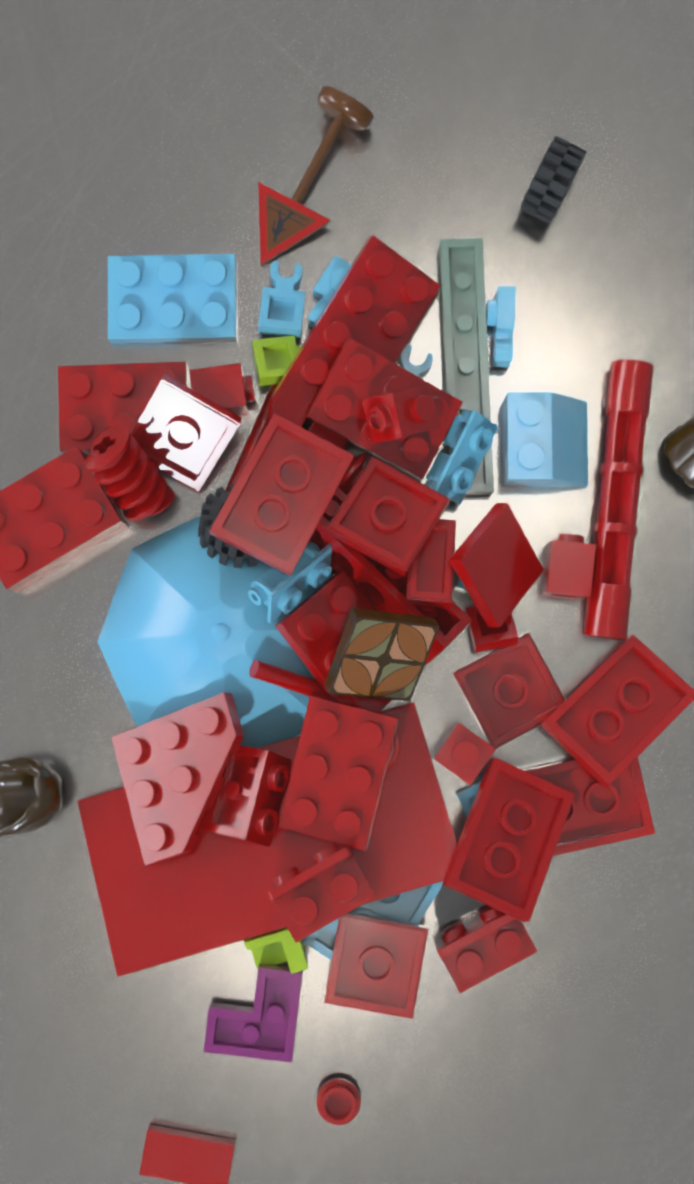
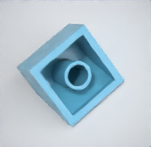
(544, 440)

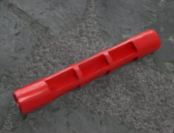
(618, 503)

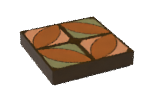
(381, 654)

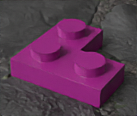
(261, 1030)

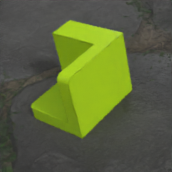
(278, 948)

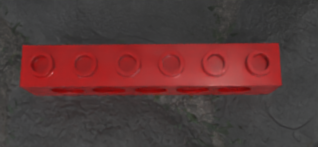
(384, 587)

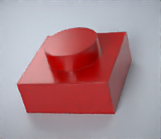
(490, 638)

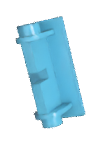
(471, 439)
(284, 592)

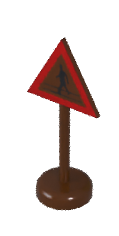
(286, 220)

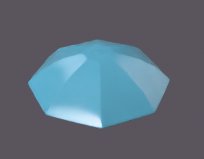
(192, 632)

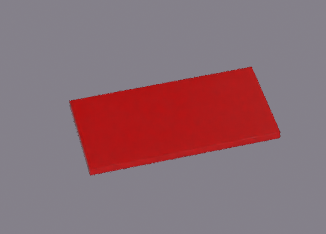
(223, 883)

